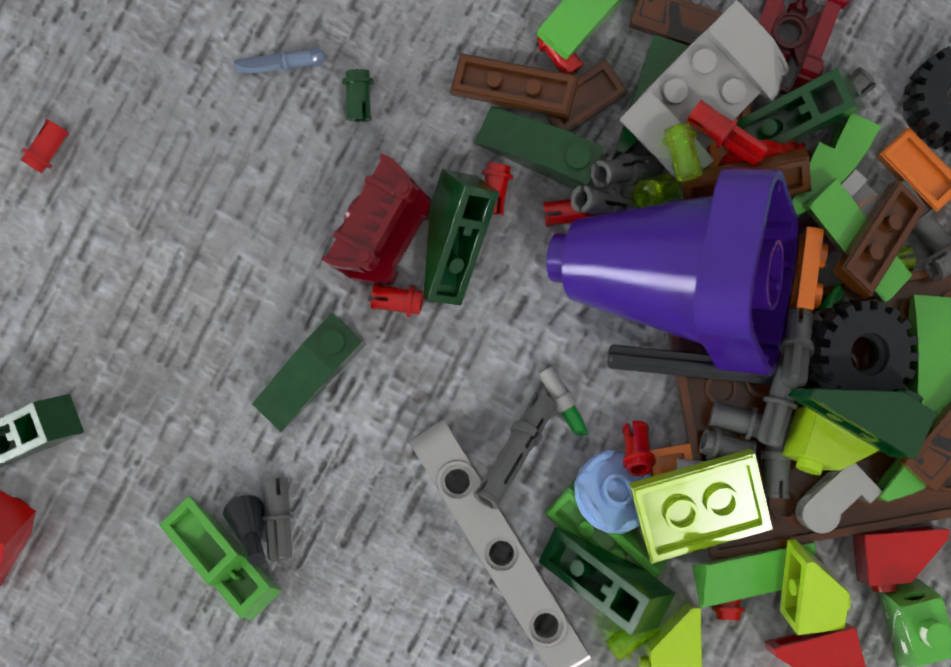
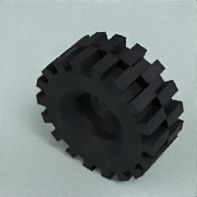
(930, 101)
(842, 327)

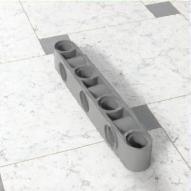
(483, 526)

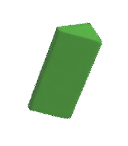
(841, 220)
(628, 545)
(741, 575)

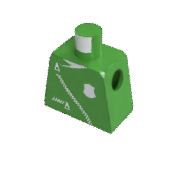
(917, 626)

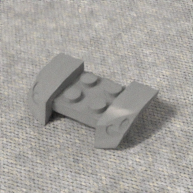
(724, 68)

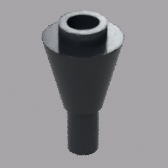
(246, 520)

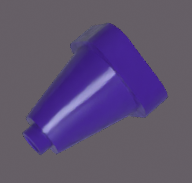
(694, 267)

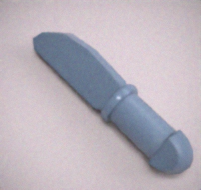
(285, 60)

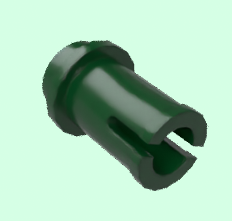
(358, 95)

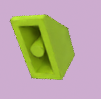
(821, 444)
(811, 593)
(678, 641)

